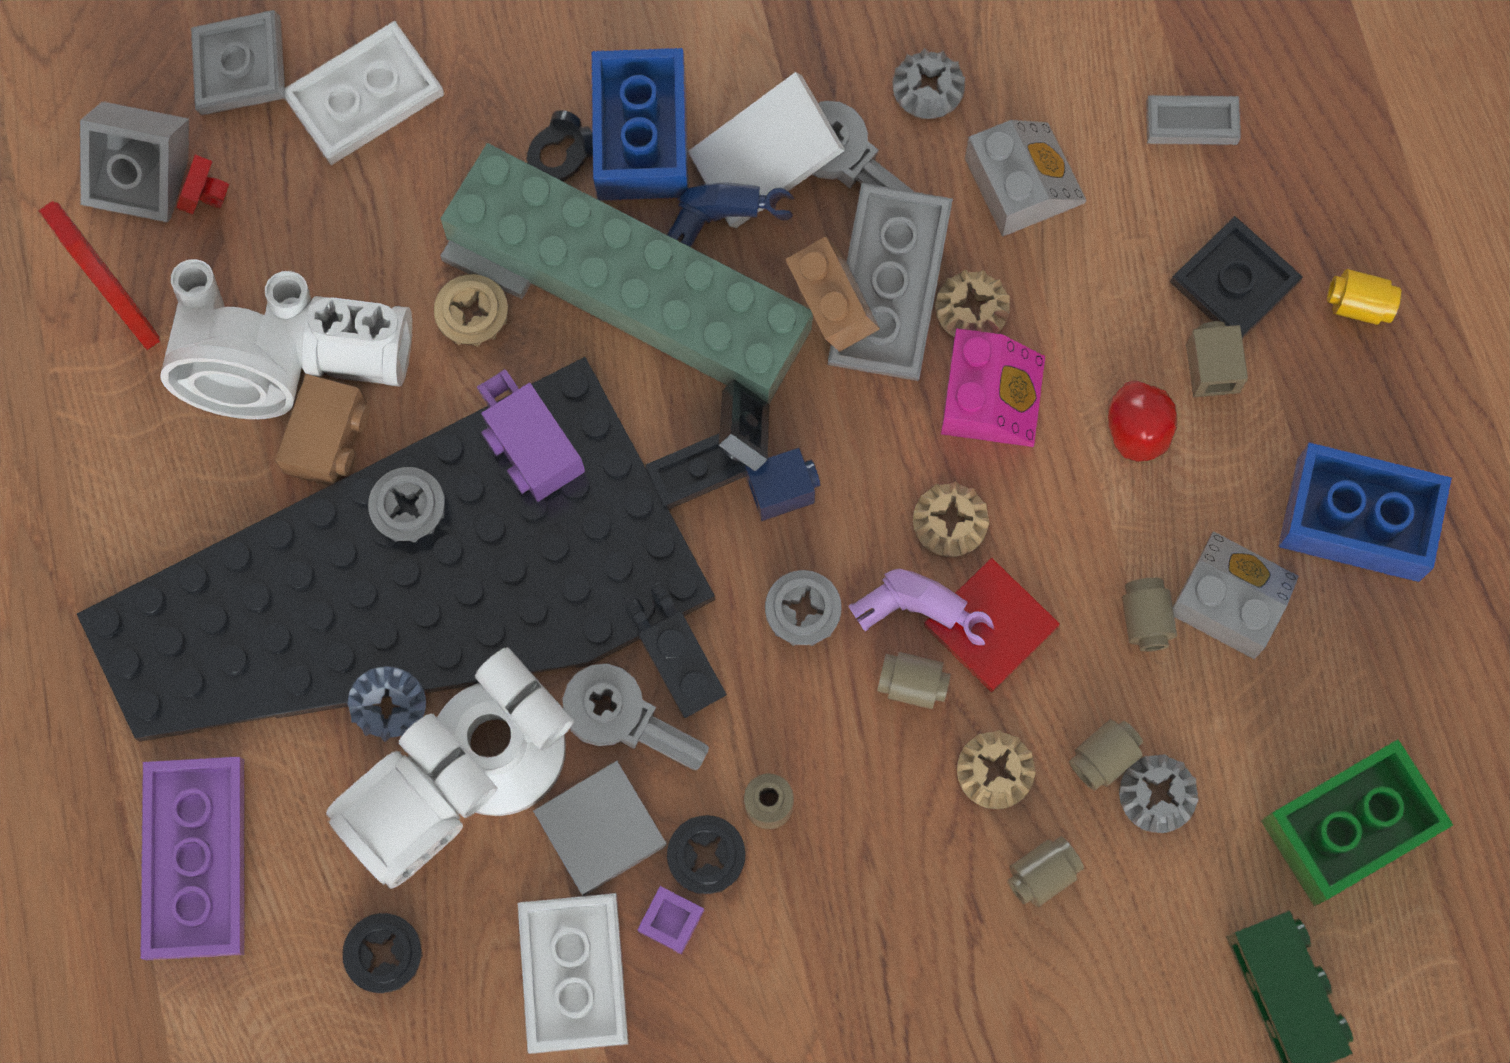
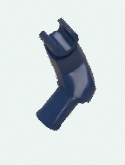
(722, 200)

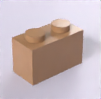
(832, 294)
(322, 431)

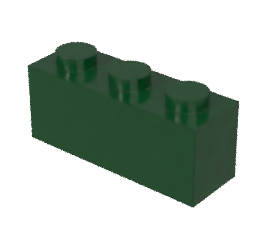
(1290, 991)

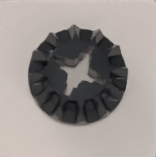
(704, 831)
(359, 959)

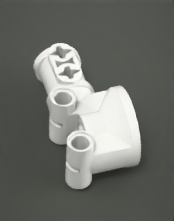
(252, 362)
(413, 802)

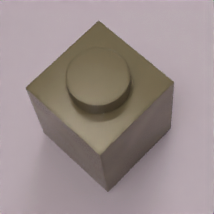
(1216, 359)

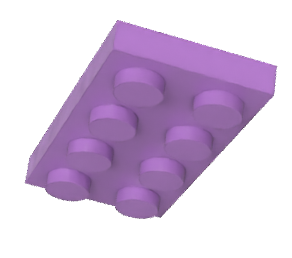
(192, 858)

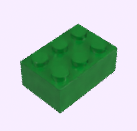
(1356, 822)

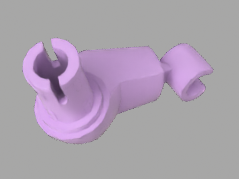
(920, 595)

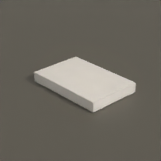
(363, 92)
(770, 142)
(572, 973)

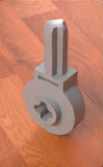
(859, 157)
(630, 721)

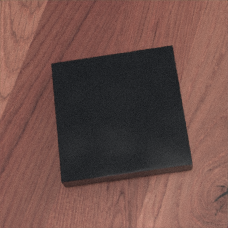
(1236, 277)

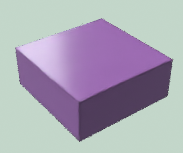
(670, 920)

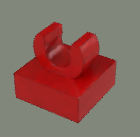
(199, 186)

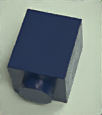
(783, 484)

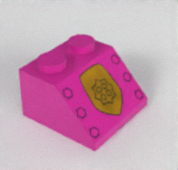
(992, 389)

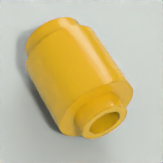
(1364, 297)

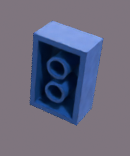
(639, 124)
(1365, 512)

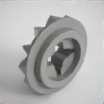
(926, 101)
(407, 483)
(822, 598)
(1135, 794)

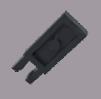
(676, 654)

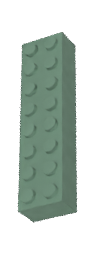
(627, 273)

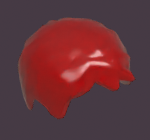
(1142, 421)

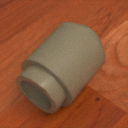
(1149, 614)
(913, 680)
(1107, 754)
(773, 816)
(1045, 871)

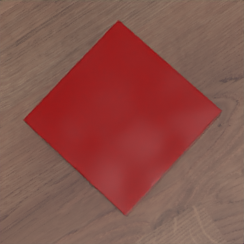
(1017, 621)

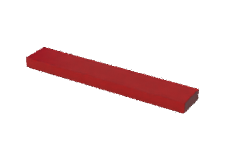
(99, 273)

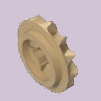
(462, 293)
(954, 293)
(933, 531)
(1001, 792)

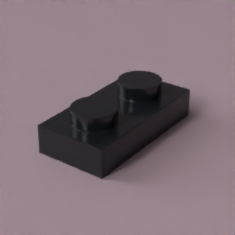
(744, 425)
(693, 472)

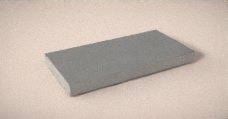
(897, 267)

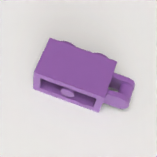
(529, 437)

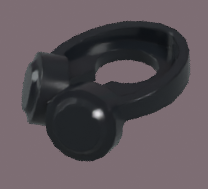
(562, 125)

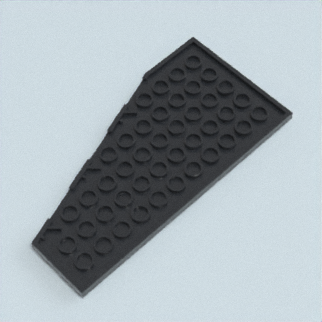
(320, 596)

